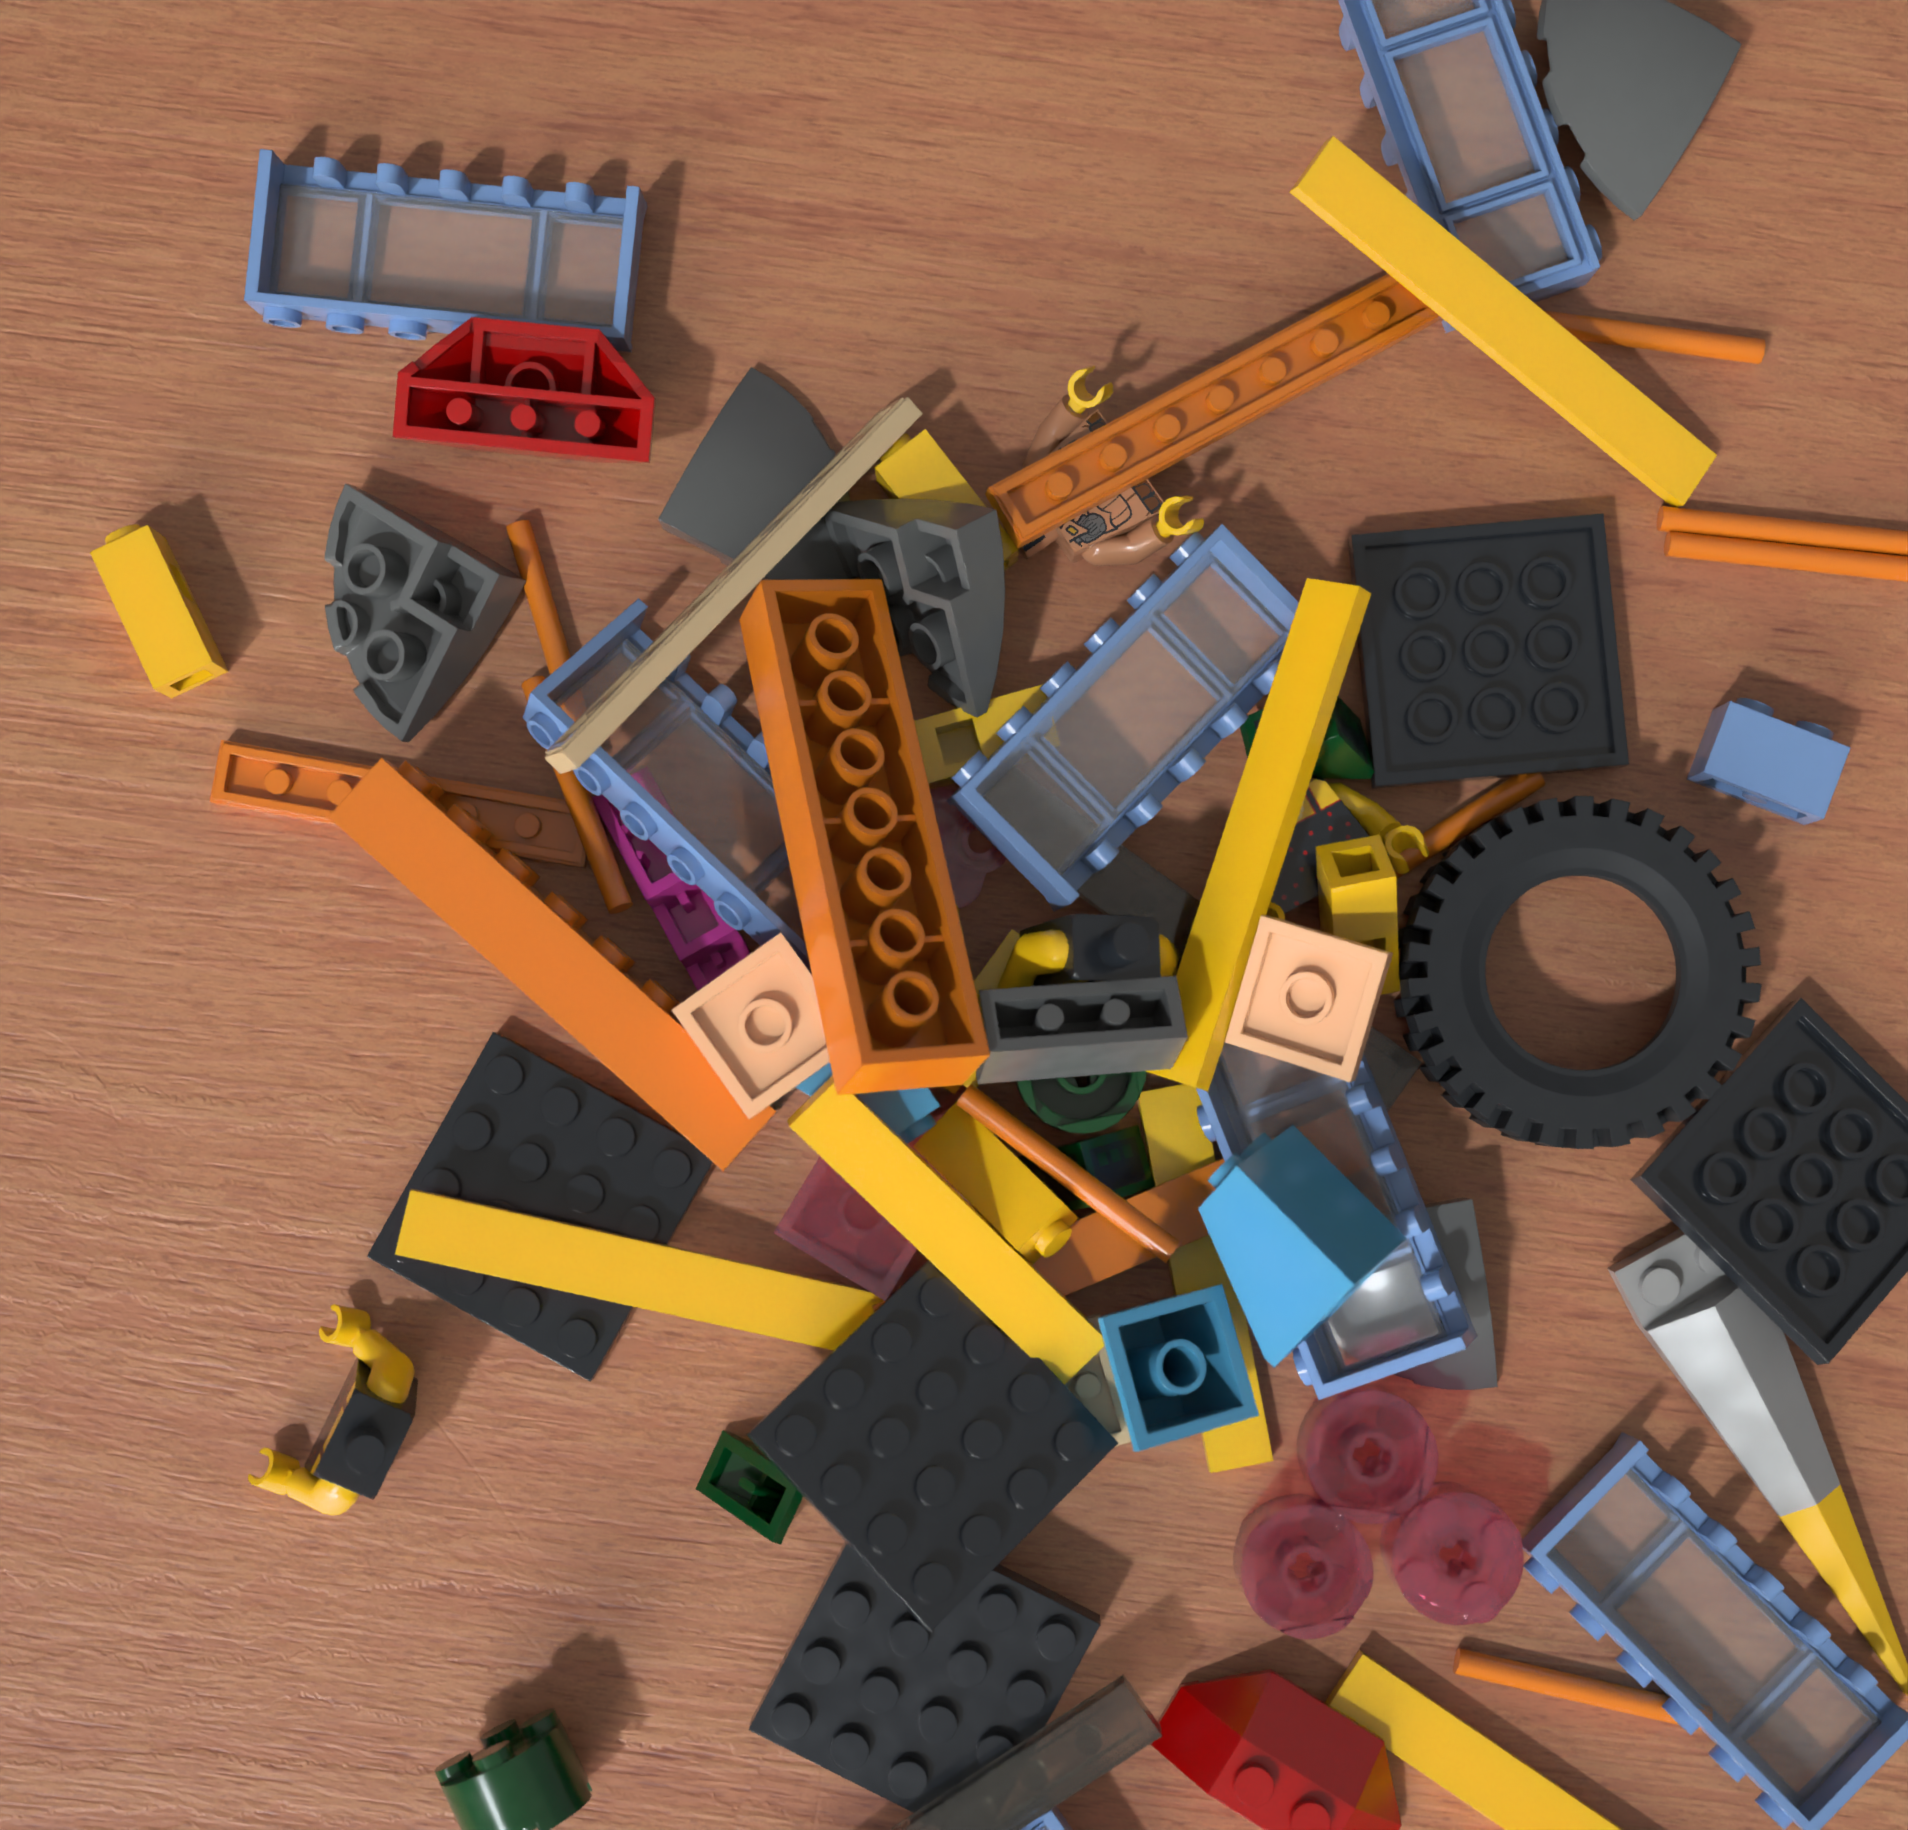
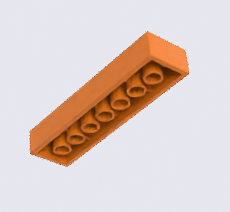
(862, 837)
(545, 952)

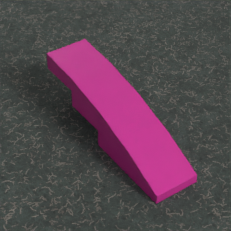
(684, 910)

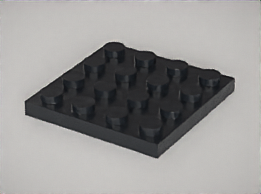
(1489, 651)
(558, 1151)
(1795, 1181)
(932, 1443)
(916, 1706)

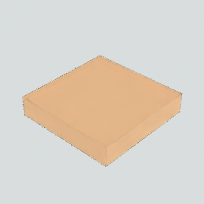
(1308, 997)
(759, 1026)

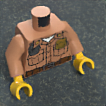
(1121, 528)

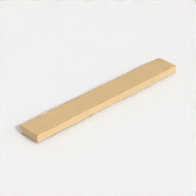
(730, 586)

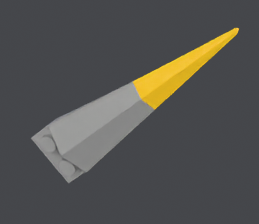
(1753, 1396)

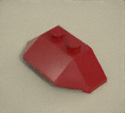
(526, 394)
(1278, 1754)

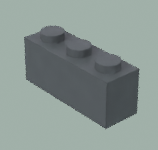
(1081, 1029)

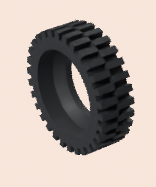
(1449, 999)

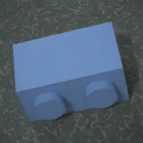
(1769, 761)

